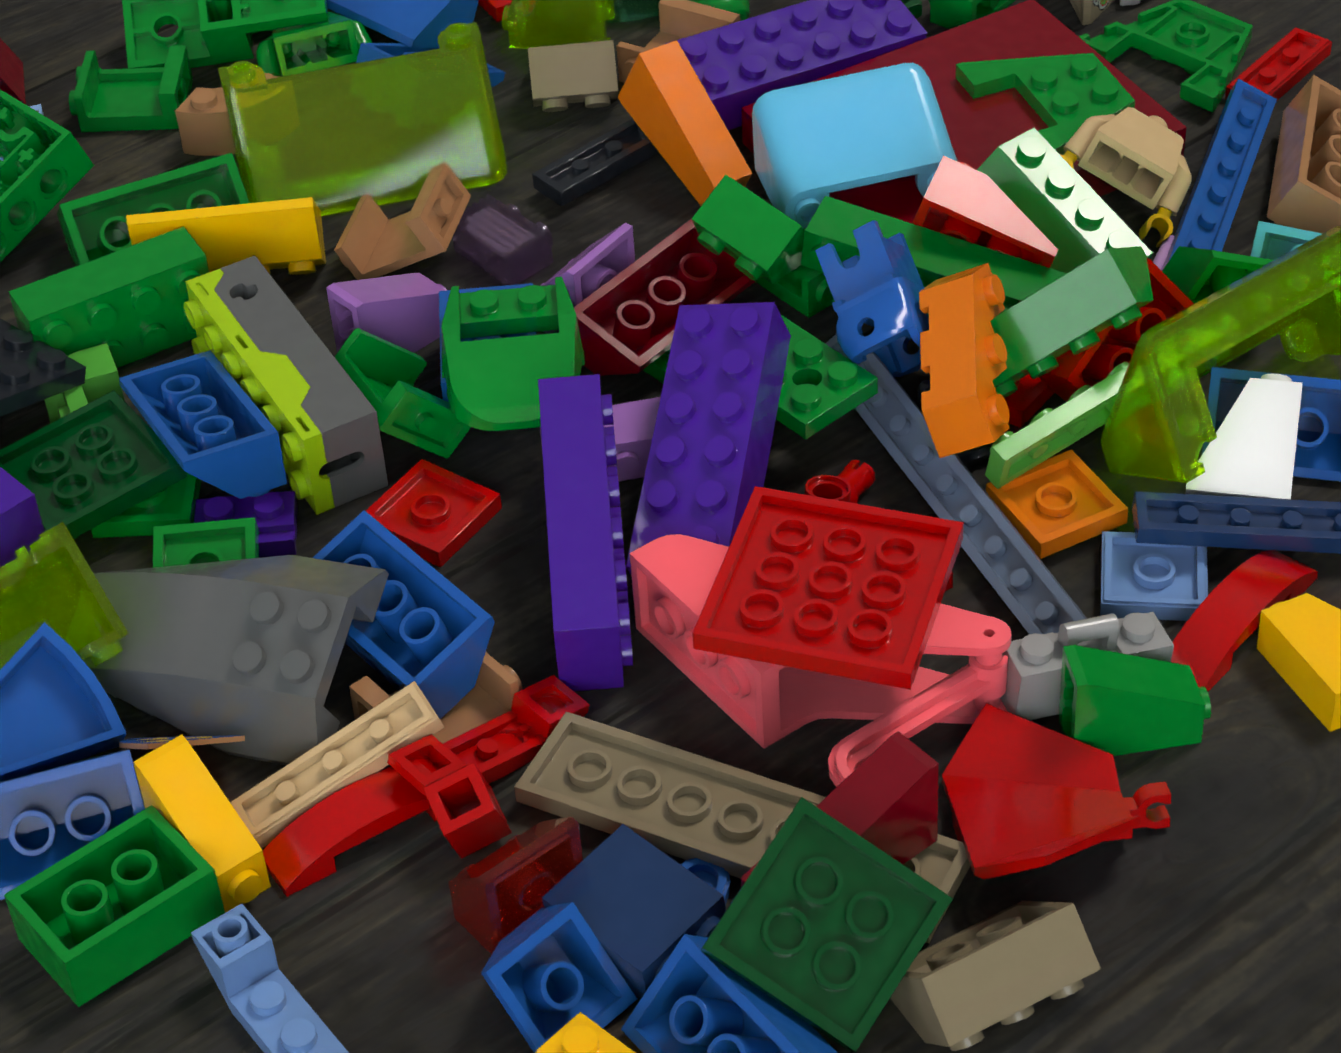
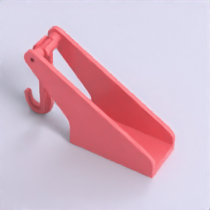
(774, 700)

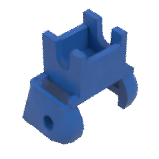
(876, 291)

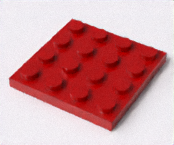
(830, 587)

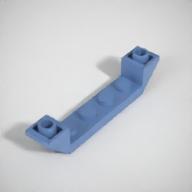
(256, 990)

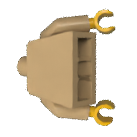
(1136, 158)

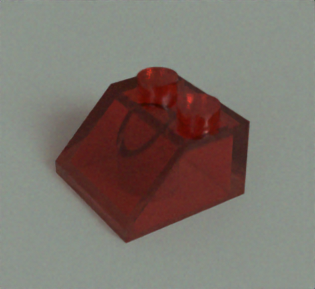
(510, 883)

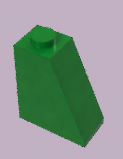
(1129, 701)

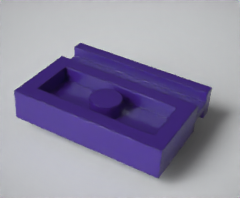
(273, 512)

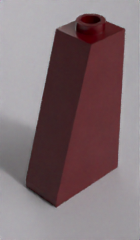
(889, 800)

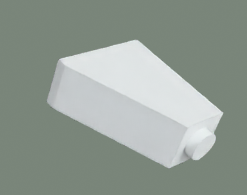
(1254, 443)

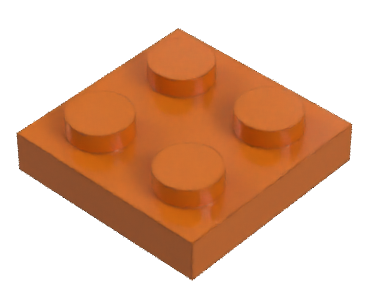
(1059, 504)

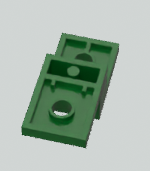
(209, 28)
(801, 405)

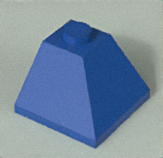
(553, 972)

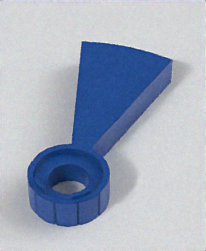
(52, 708)

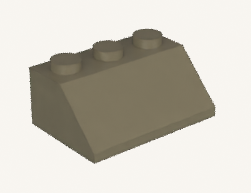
(995, 972)

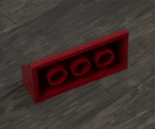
(636, 311)

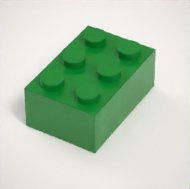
(115, 905)

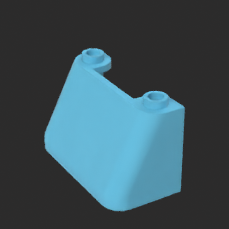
(847, 136)

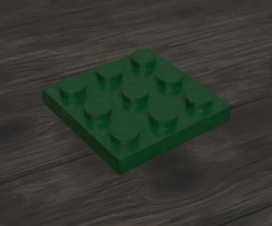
(91, 464)
(827, 925)

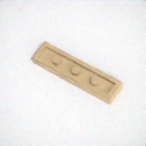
(336, 763)

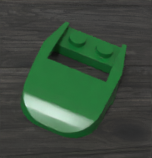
(496, 380)

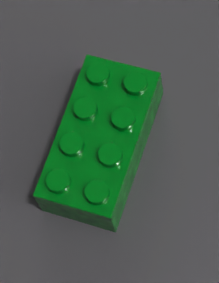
(118, 299)

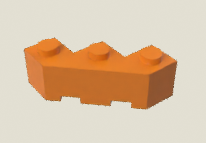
(963, 360)

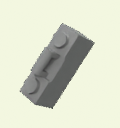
(1037, 658)

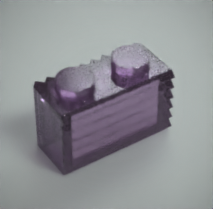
(503, 240)

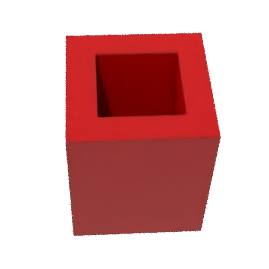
(467, 810)

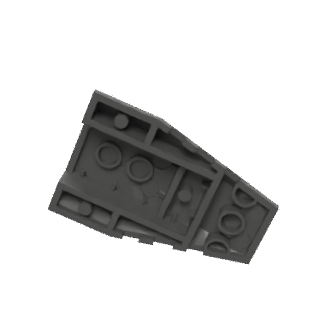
(238, 647)

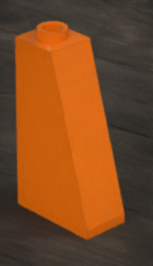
(681, 120)

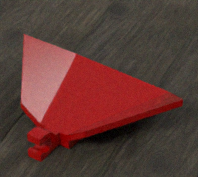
(1038, 796)

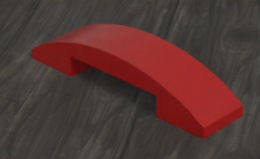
(1234, 612)
(496, 745)
(339, 822)

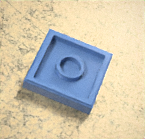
(1151, 577)

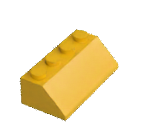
(273, 231)

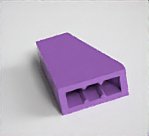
(390, 307)

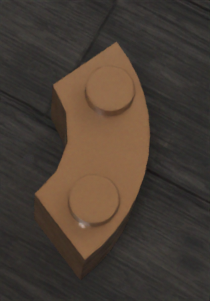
(204, 123)

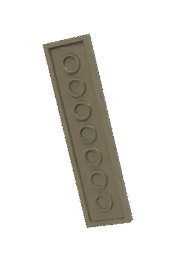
(682, 800)

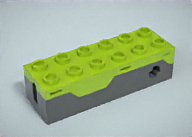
(279, 361)

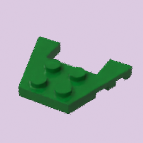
(1188, 36)
(1057, 87)

